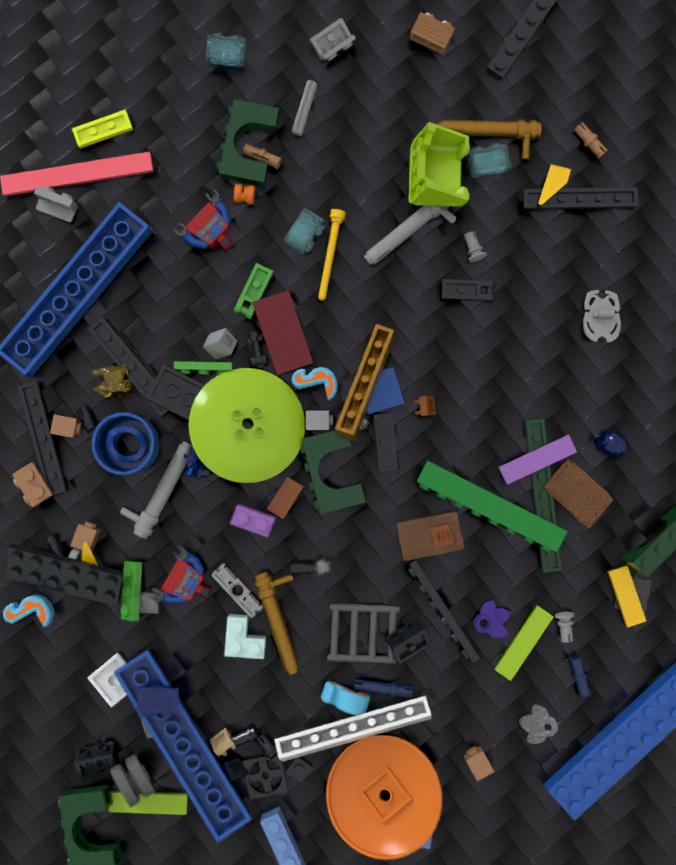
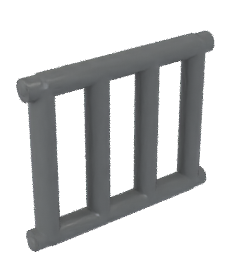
(355, 609)

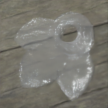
(535, 724)

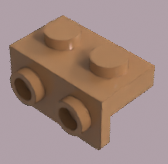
(32, 485)

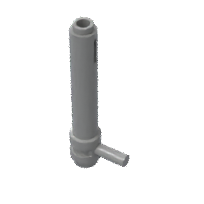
(405, 230)
(149, 517)

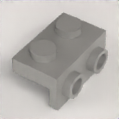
(332, 39)
(55, 205)

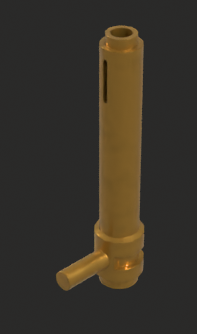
(519, 129)
(267, 593)

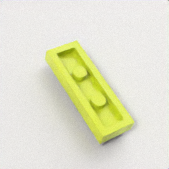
(102, 129)

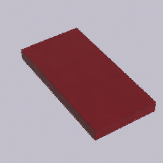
(282, 332)

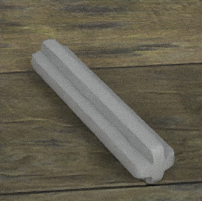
(304, 108)

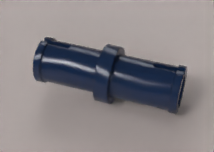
(580, 676)

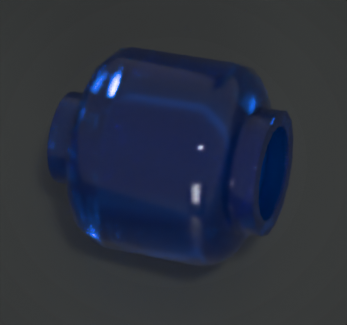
(612, 443)

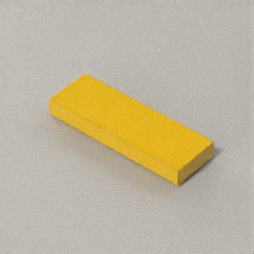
(626, 596)

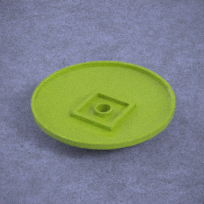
(239, 452)

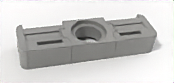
(246, 599)

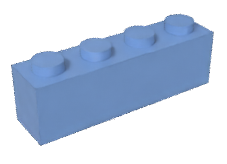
(281, 838)

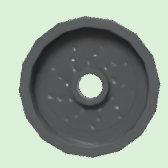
(130, 781)

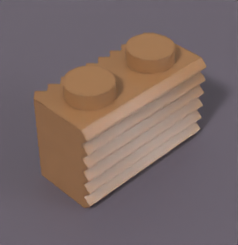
(432, 32)

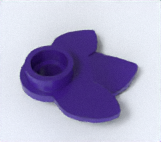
(494, 619)

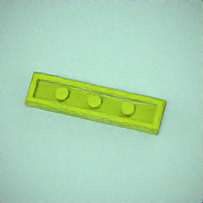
(523, 643)
(154, 804)

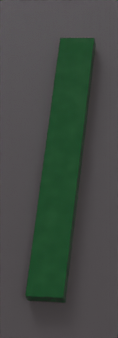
(543, 501)

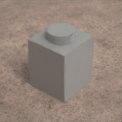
(318, 420)

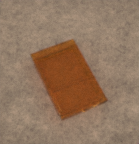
(578, 493)
(417, 538)

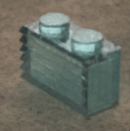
(226, 50)
(489, 160)
(304, 231)

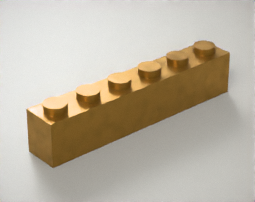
(365, 383)

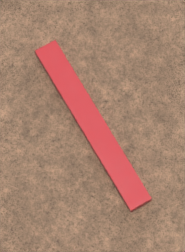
(77, 173)

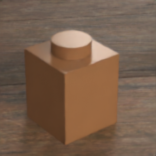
(66, 426)
(85, 533)
(478, 763)

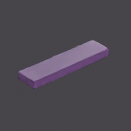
(537, 459)

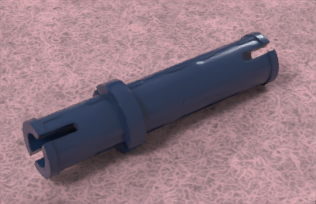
(383, 688)

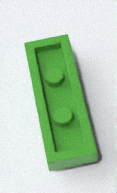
(203, 368)
(131, 590)

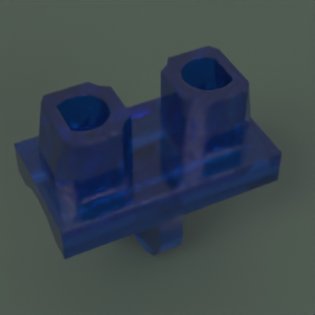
(195, 466)

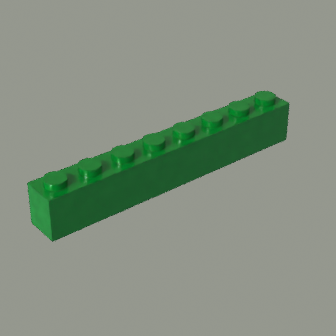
(492, 506)

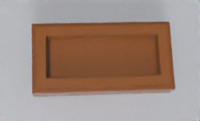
(285, 497)

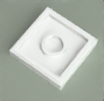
(106, 682)

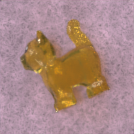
(113, 379)

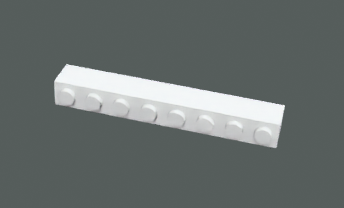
(353, 729)

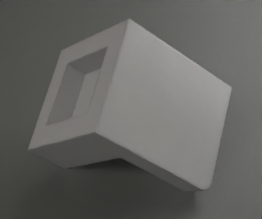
(220, 343)

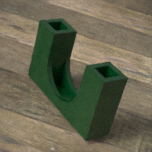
(244, 117)
(328, 498)
(647, 558)
(72, 806)

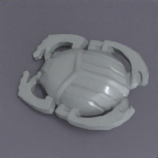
(601, 316)

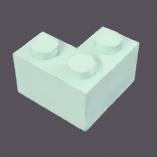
(241, 643)

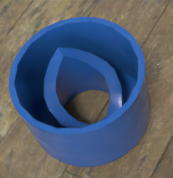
(106, 439)

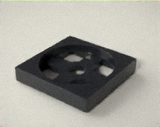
(273, 773)

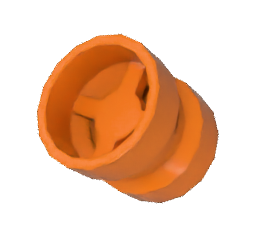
(244, 193)

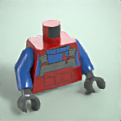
(208, 226)
(183, 581)

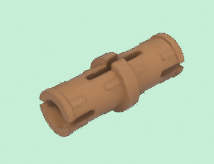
(590, 140)
(262, 155)

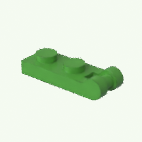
(253, 289)

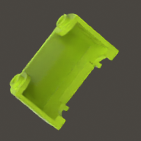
(437, 167)

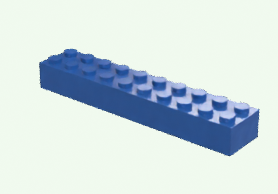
(74, 290)
(616, 747)
(187, 752)

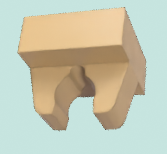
(222, 742)

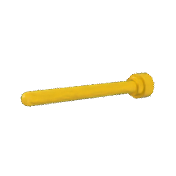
(337, 217)

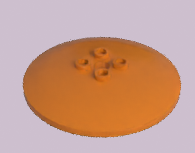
(355, 800)

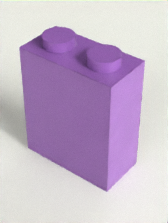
(253, 520)

